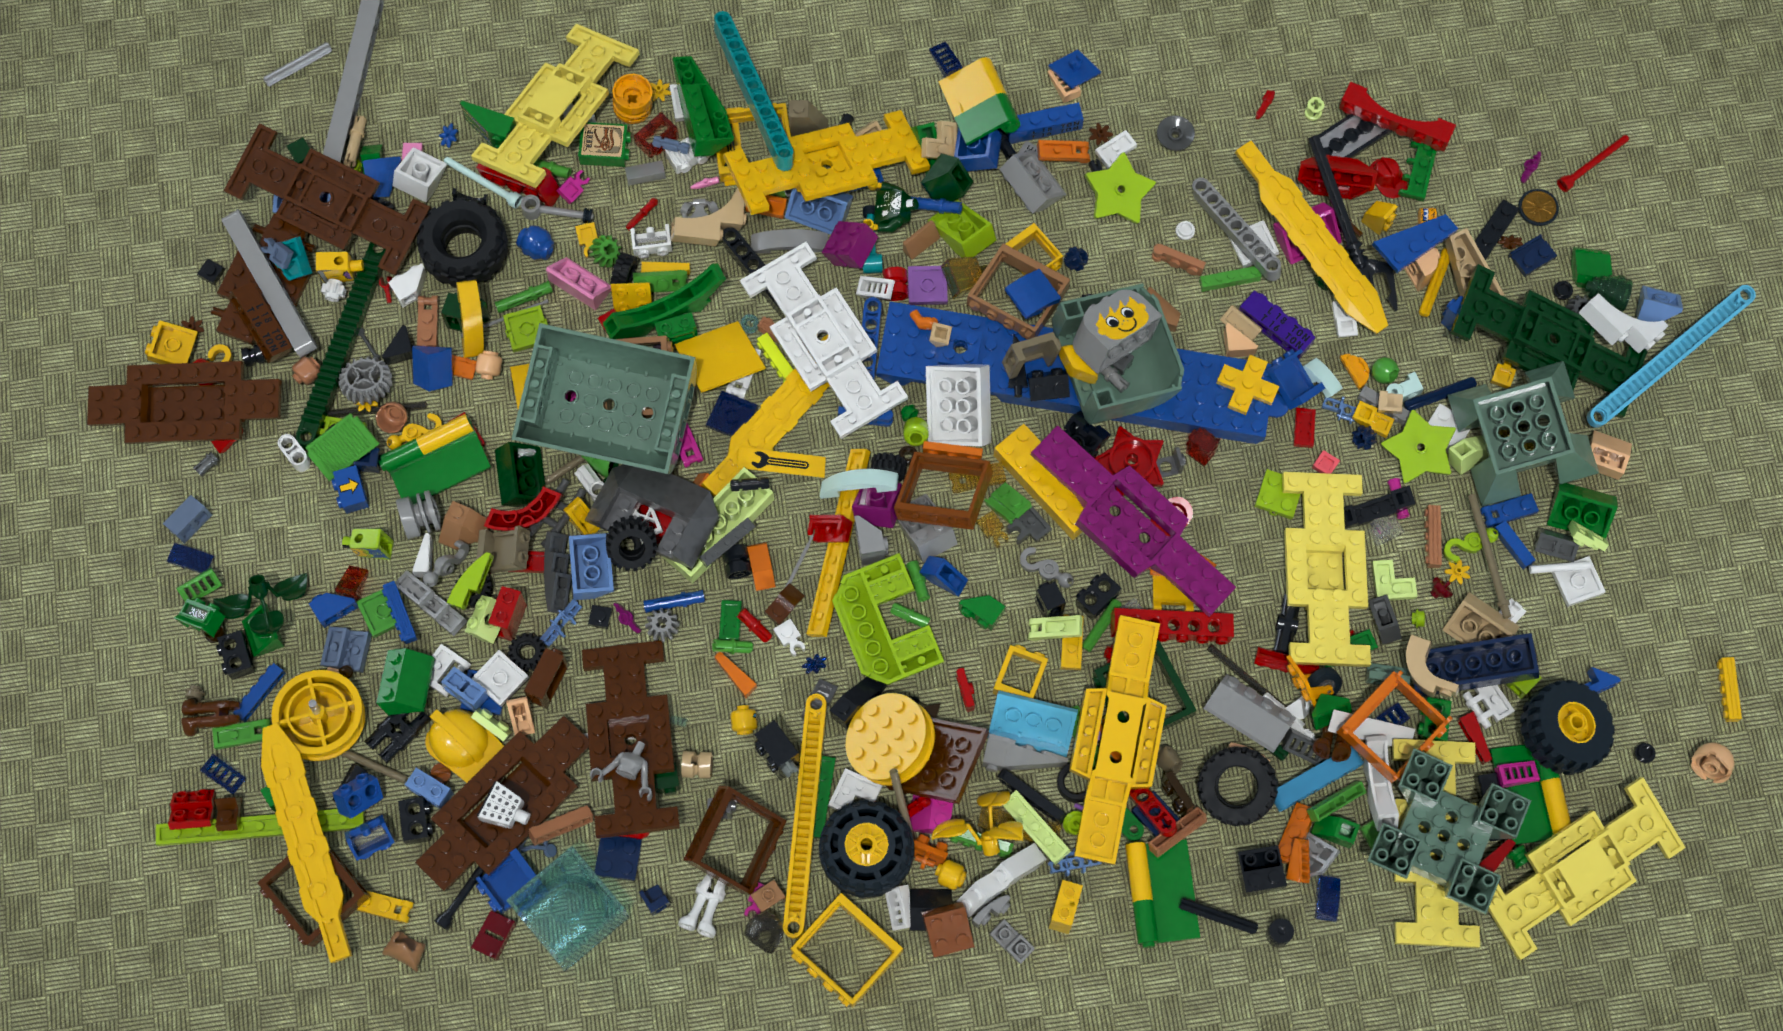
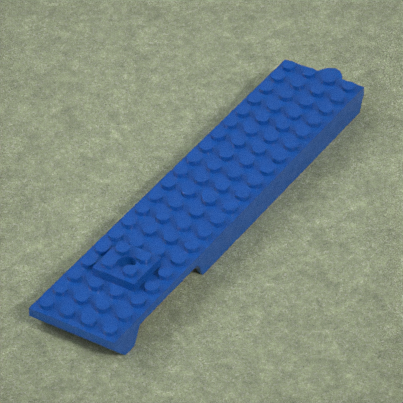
(1198, 405)

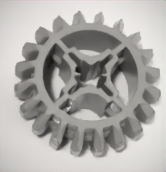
(366, 374)

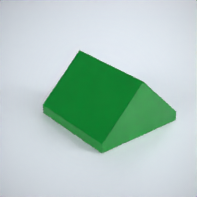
(260, 643)

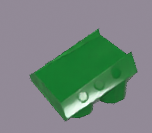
(1588, 264)

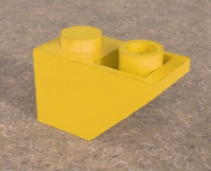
(1380, 216)

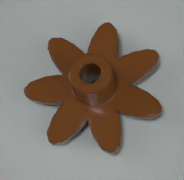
(1100, 134)
(1510, 242)
(193, 325)

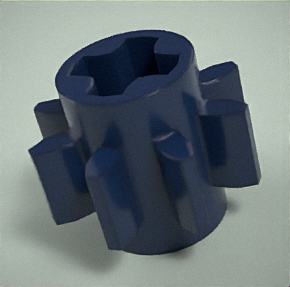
(1076, 258)
(1364, 437)

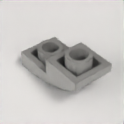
(995, 907)
(1011, 941)

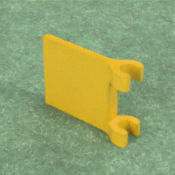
(1167, 594)

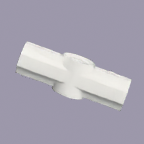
(589, 480)

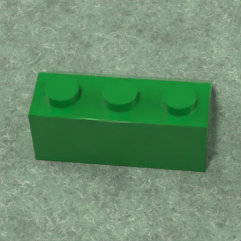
(1584, 506)
(405, 681)

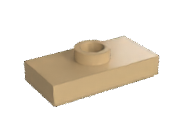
(1241, 322)

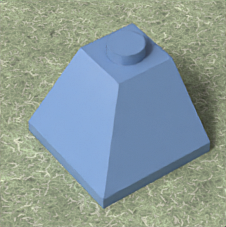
(1657, 305)

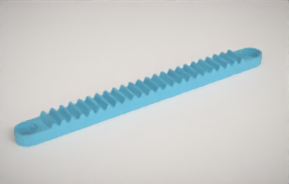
(1670, 356)

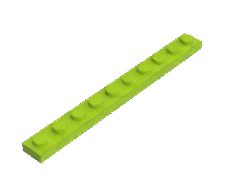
(251, 827)

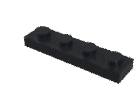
(1496, 227)

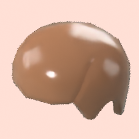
(391, 417)

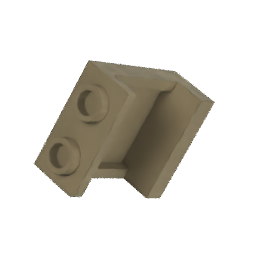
(1042, 346)
(507, 547)

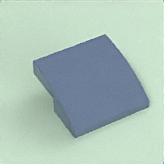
(346, 648)

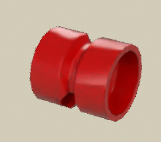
(900, 288)

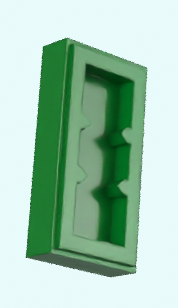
(728, 621)

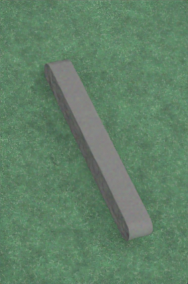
(269, 283)

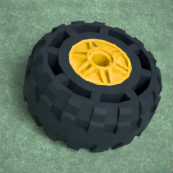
(866, 871)

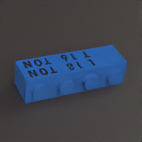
(1048, 123)

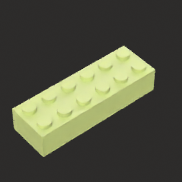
(732, 509)

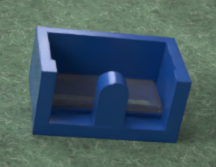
(369, 838)

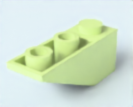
(1467, 454)

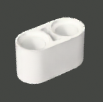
(294, 452)

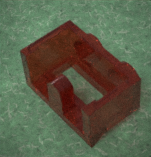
(649, 129)
(1202, 446)

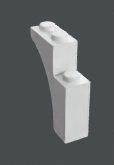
(1619, 327)
(1380, 792)
(1001, 878)

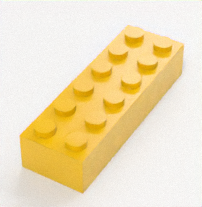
(1038, 481)

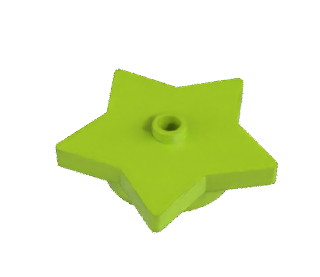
(1109, 199)
(1415, 462)

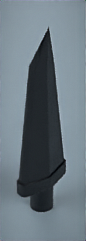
(1021, 380)

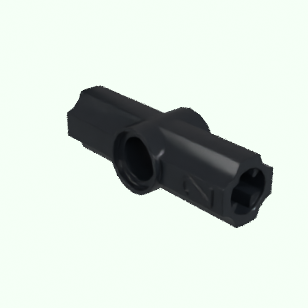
(1286, 627)

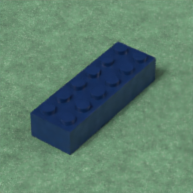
(1485, 662)

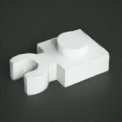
(788, 635)

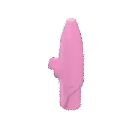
(705, 183)

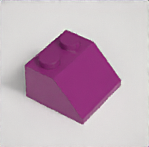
(876, 507)

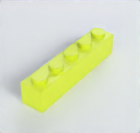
(774, 355)

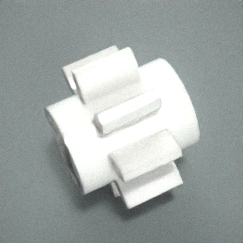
(333, 290)

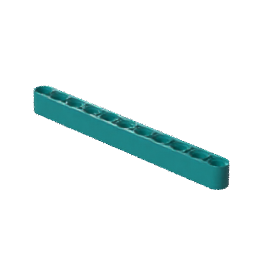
(753, 91)

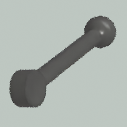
(361, 333)

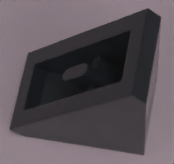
(400, 348)

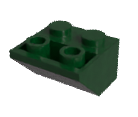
(947, 179)
(452, 314)

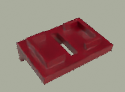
(489, 945)

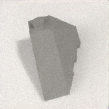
(1005, 754)

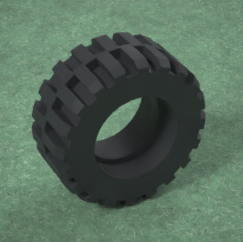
(1229, 813)

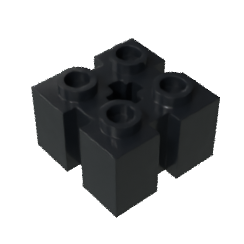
(1092, 437)

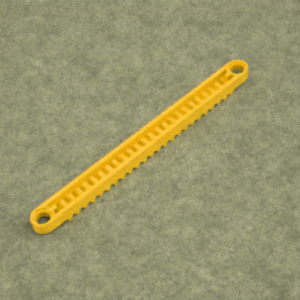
(805, 816)

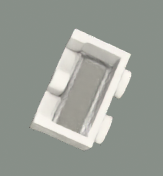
(651, 242)

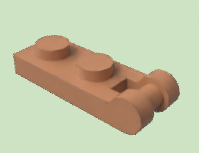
(1178, 259)
(427, 321)

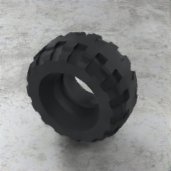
(456, 219)

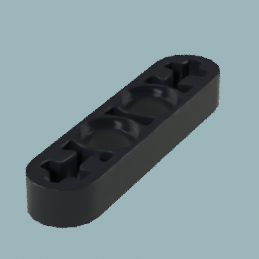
(1031, 796)

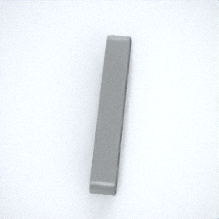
(1239, 236)

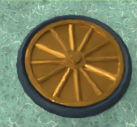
(1538, 207)

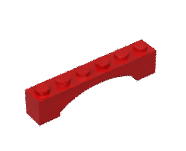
(1432, 133)

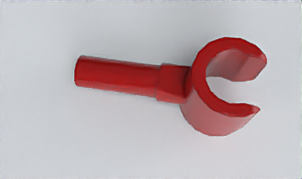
(386, 288)

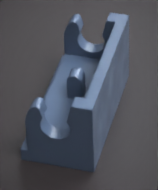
(187, 519)

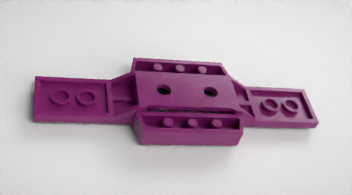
(1120, 534)

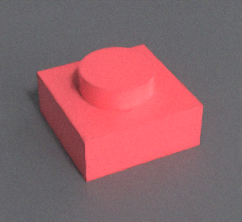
(1325, 463)

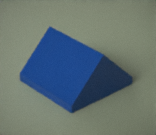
(432, 367)

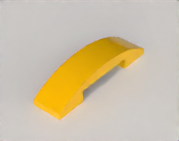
(471, 318)

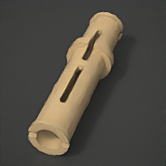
(356, 136)

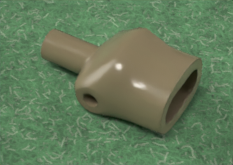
(1168, 759)

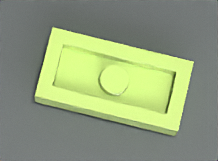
(496, 727)

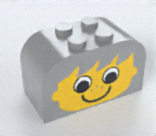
(1115, 329)

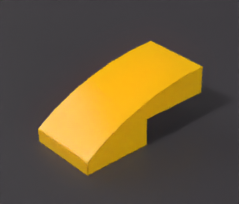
(1368, 416)

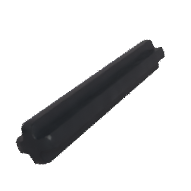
(1218, 915)

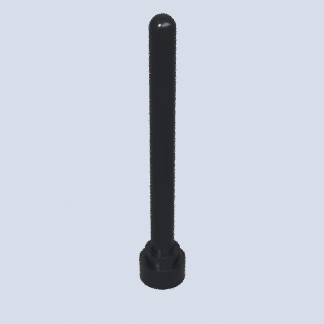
(445, 919)

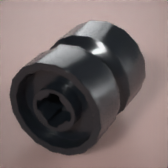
(737, 563)

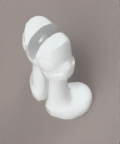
(705, 926)

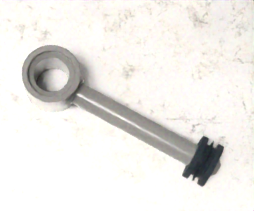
(533, 214)

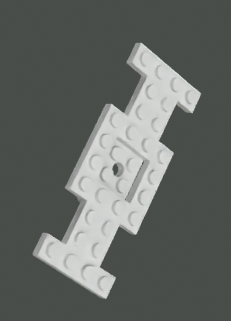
(838, 356)

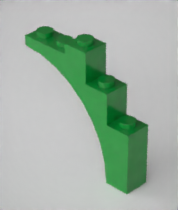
(689, 298)

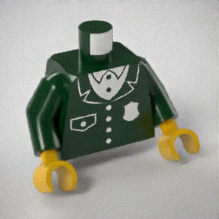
(891, 207)

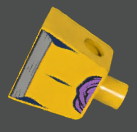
(337, 266)

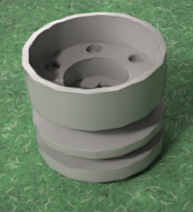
(418, 514)

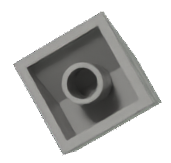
(870, 542)

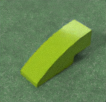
(471, 581)

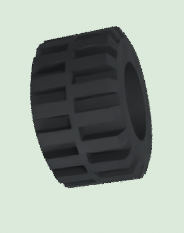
(634, 558)

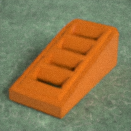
(1299, 862)

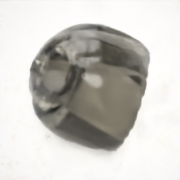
(765, 931)

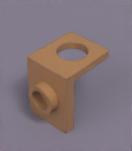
(768, 896)

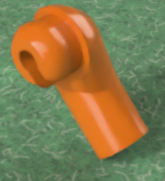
(923, 323)

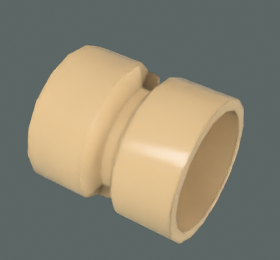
(697, 764)

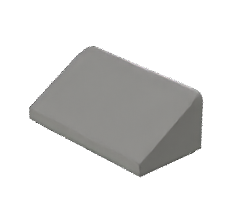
(645, 173)

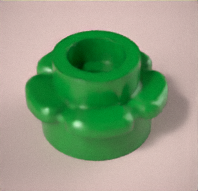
(908, 412)

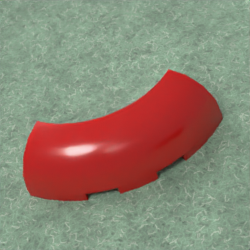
(527, 516)

